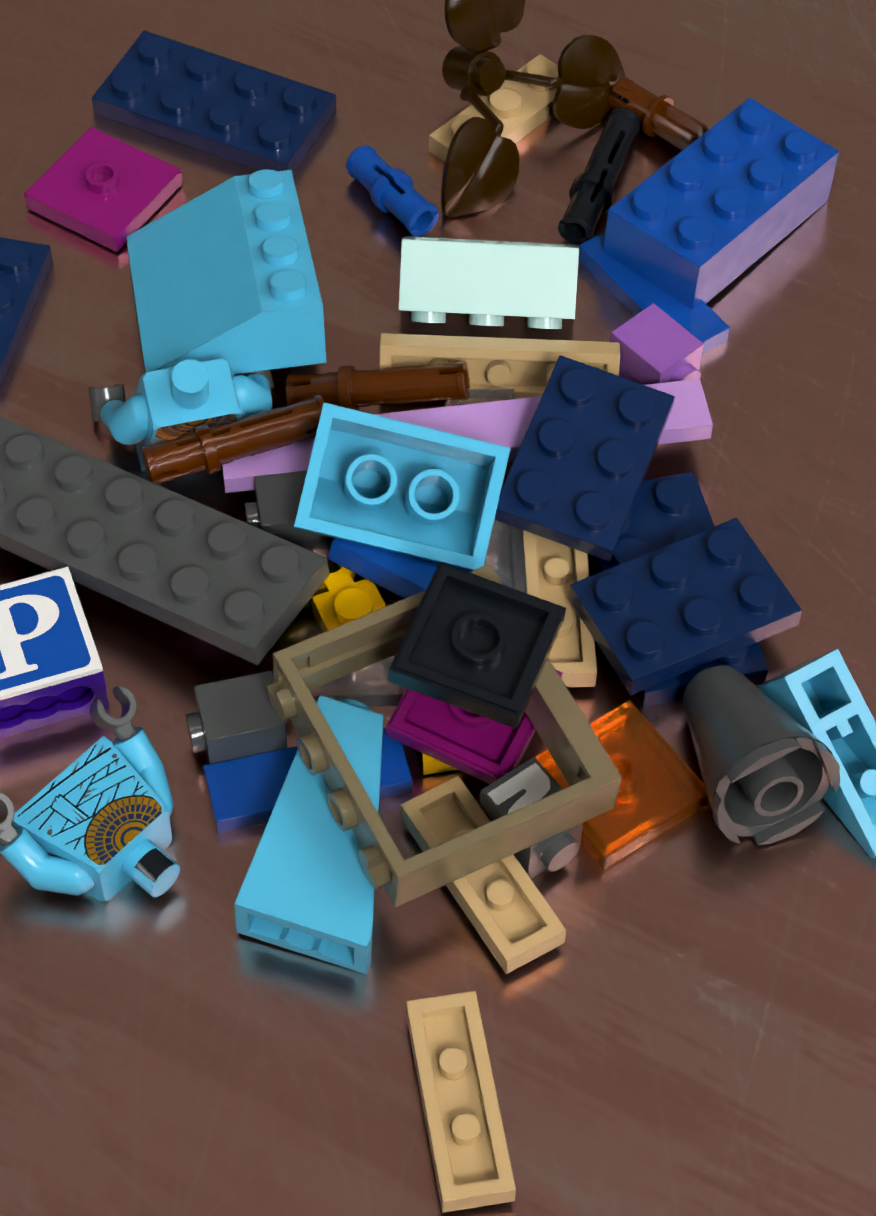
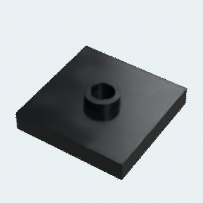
(477, 645)

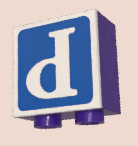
(45, 654)

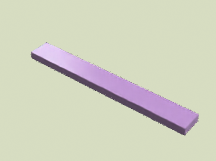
(493, 422)

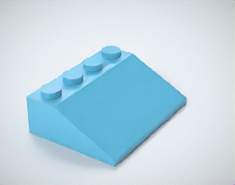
(229, 279)

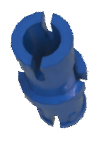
(392, 190)

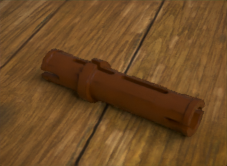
(382, 386)
(224, 443)

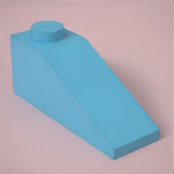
(830, 706)

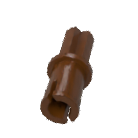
(657, 114)

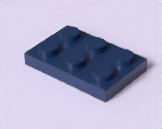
(584, 458)
(684, 605)

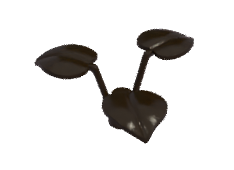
(479, 162)

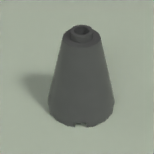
(755, 758)

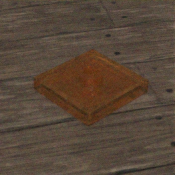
(653, 791)

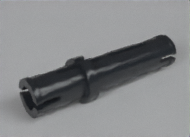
(593, 190)

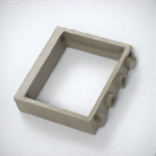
(551, 710)

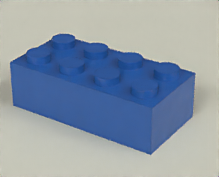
(721, 203)

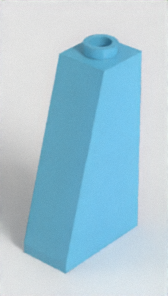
(307, 872)

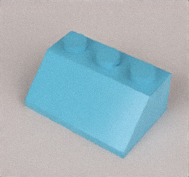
(402, 487)

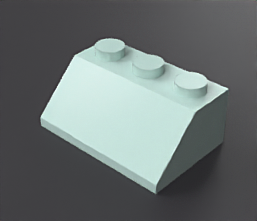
(488, 281)

